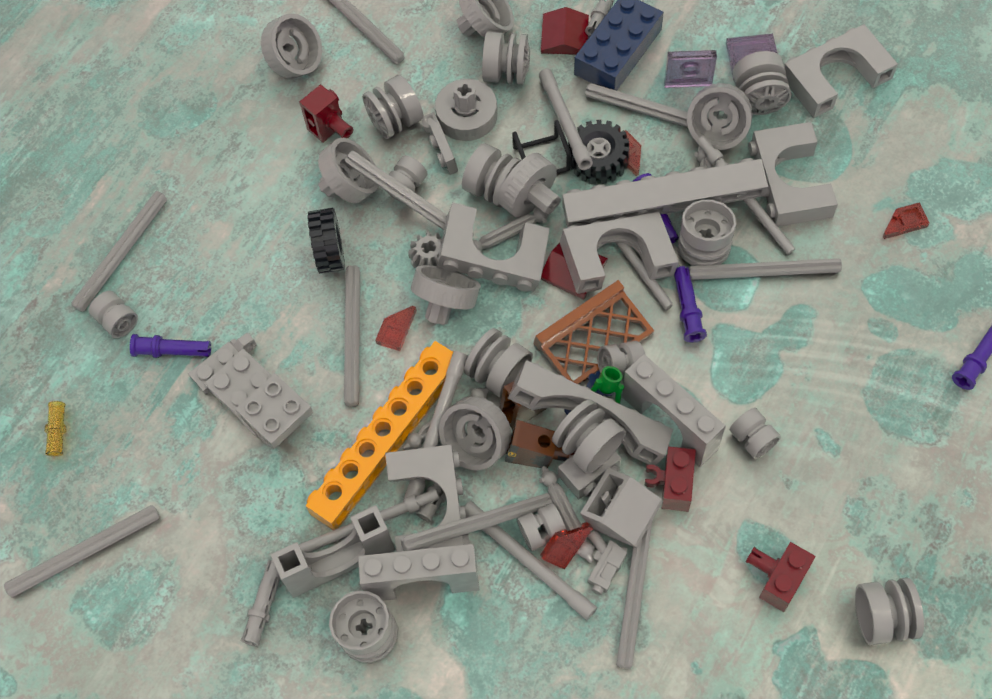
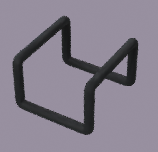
(557, 132)

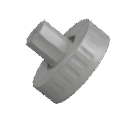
(485, 16)
(281, 50)
(466, 98)
(735, 107)
(341, 178)
(529, 187)
(444, 291)
(485, 425)

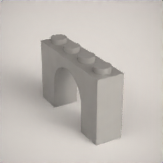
(855, 47)
(788, 203)
(642, 232)
(461, 255)
(650, 385)
(435, 465)
(449, 564)
(309, 570)

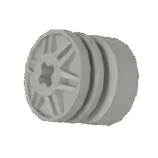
(505, 57)
(763, 81)
(393, 106)
(487, 172)
(706, 233)
(496, 361)
(588, 436)
(889, 611)
(349, 622)

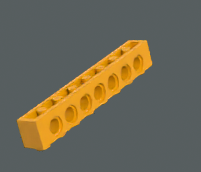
(334, 512)

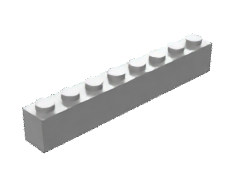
(666, 193)

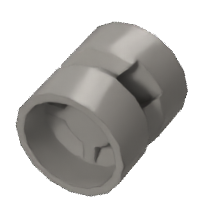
(409, 173)
(112, 314)
(619, 356)
(757, 436)
(550, 521)

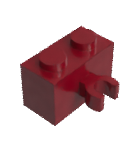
(676, 478)

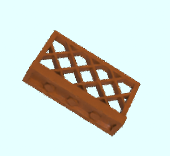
(582, 315)

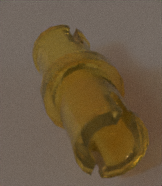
(55, 428)

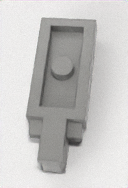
(438, 140)
(218, 359)

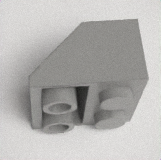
(621, 507)

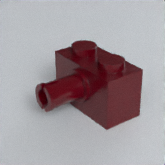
(323, 114)
(783, 574)

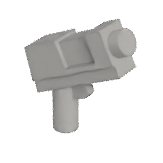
(609, 559)

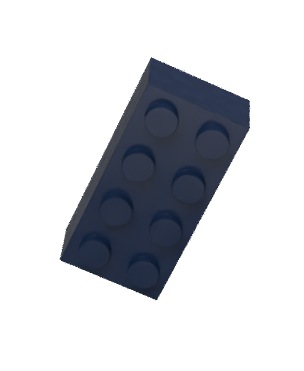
(618, 43)

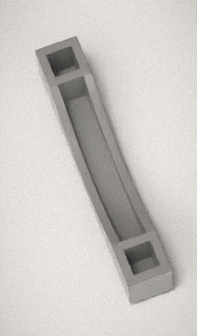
(541, 388)

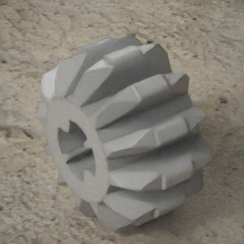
(425, 250)

